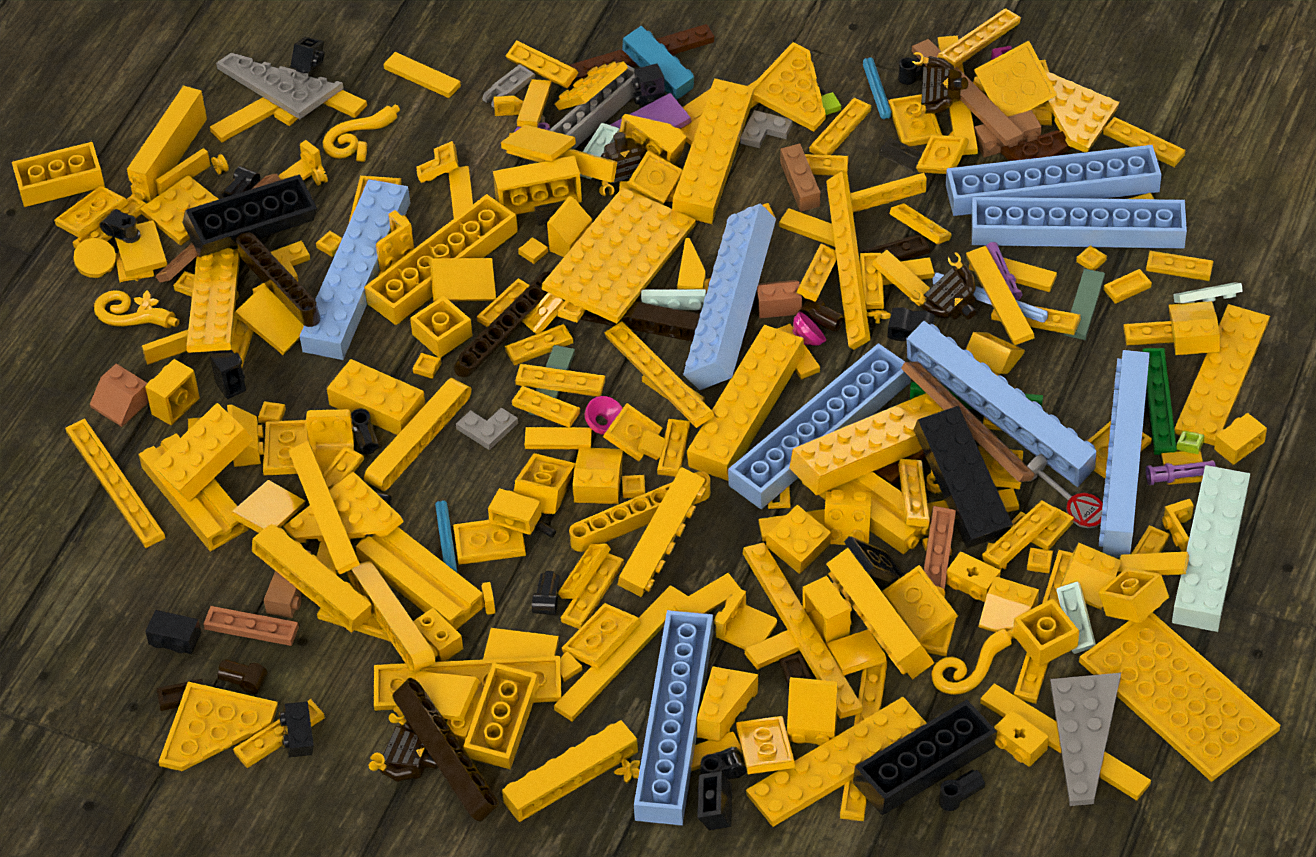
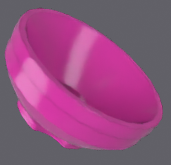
(808, 330)
(604, 407)

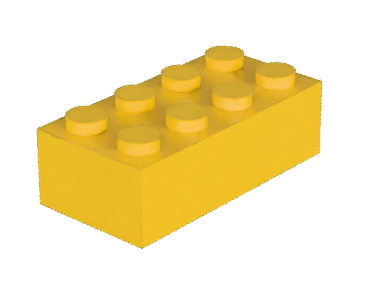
(58, 174)
(537, 184)
(386, 399)
(203, 452)
(501, 715)

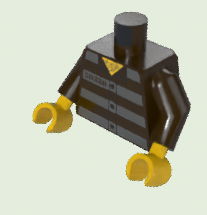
(939, 86)
(628, 157)
(951, 294)
(404, 755)

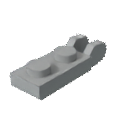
(509, 84)

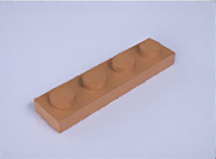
(939, 545)
(251, 625)

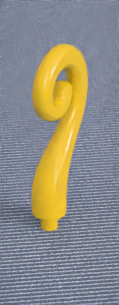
(377, 121)
(154, 315)
(993, 645)

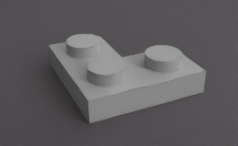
(764, 124)
(487, 432)

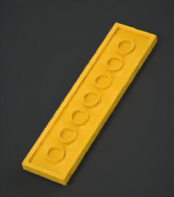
(213, 301)
(1222, 373)
(391, 676)
(832, 762)

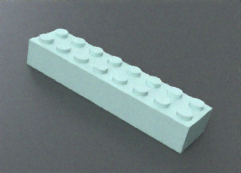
(1211, 548)

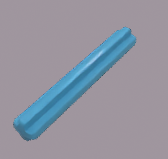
(877, 88)
(445, 534)

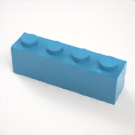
(646, 50)

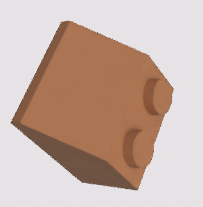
(778, 298)
(119, 395)

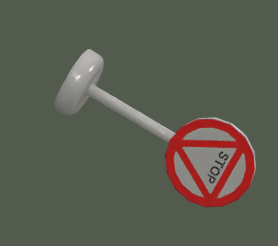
(1082, 506)

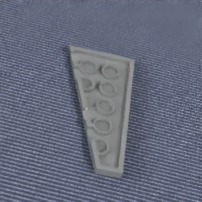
(282, 86)
(1083, 723)

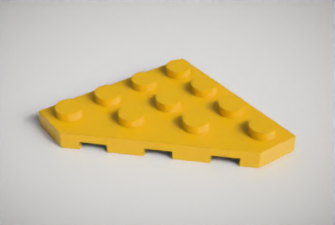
(792, 88)
(1079, 112)
(359, 509)
(212, 722)

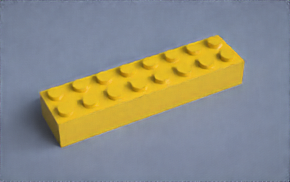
(713, 150)
(469, 235)
(746, 402)
(861, 446)

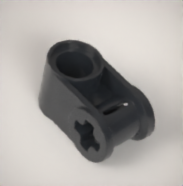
(120, 226)
(724, 762)

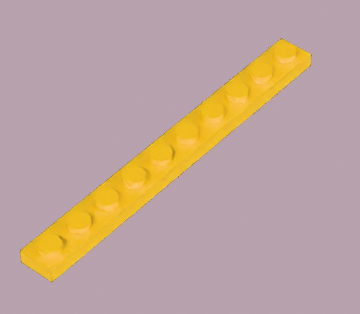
(848, 260)
(800, 626)

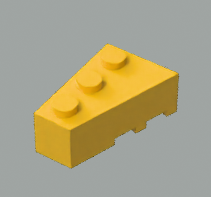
(723, 700)

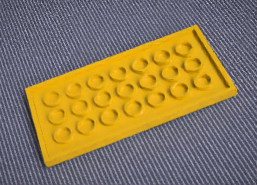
(619, 255)
(1181, 695)

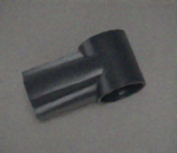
(909, 71)
(242, 181)
(364, 431)
(546, 598)
(957, 790)

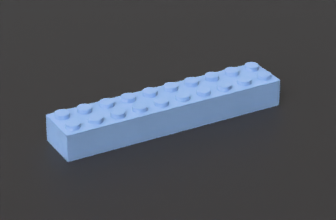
(1062, 176)
(1078, 222)
(355, 264)
(729, 297)
(846, 400)
(1002, 403)
(1124, 453)
(673, 718)

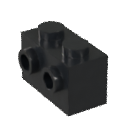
(307, 54)
(648, 85)
(228, 372)
(173, 632)
(297, 728)
(715, 800)

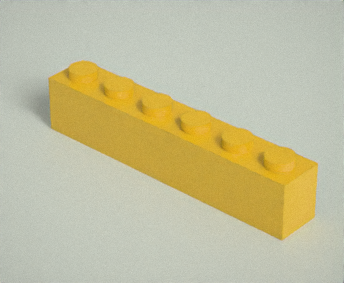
(661, 532)
(311, 577)
(569, 770)

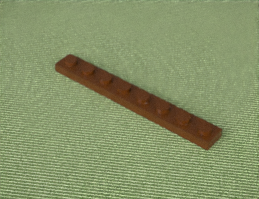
(674, 43)

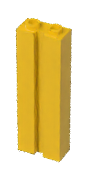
(167, 142)
(207, 512)
(887, 512)
(421, 576)

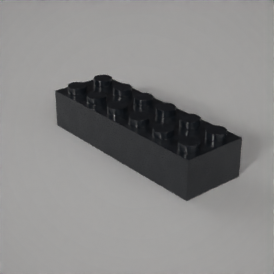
(254, 211)
(962, 476)
(924, 757)

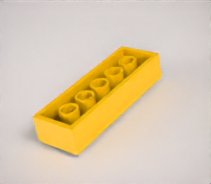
(878, 615)

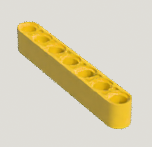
(417, 434)
(622, 518)
(392, 617)

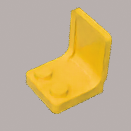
(329, 434)

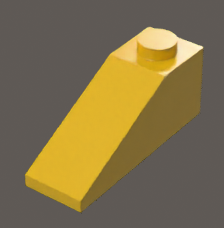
(692, 272)

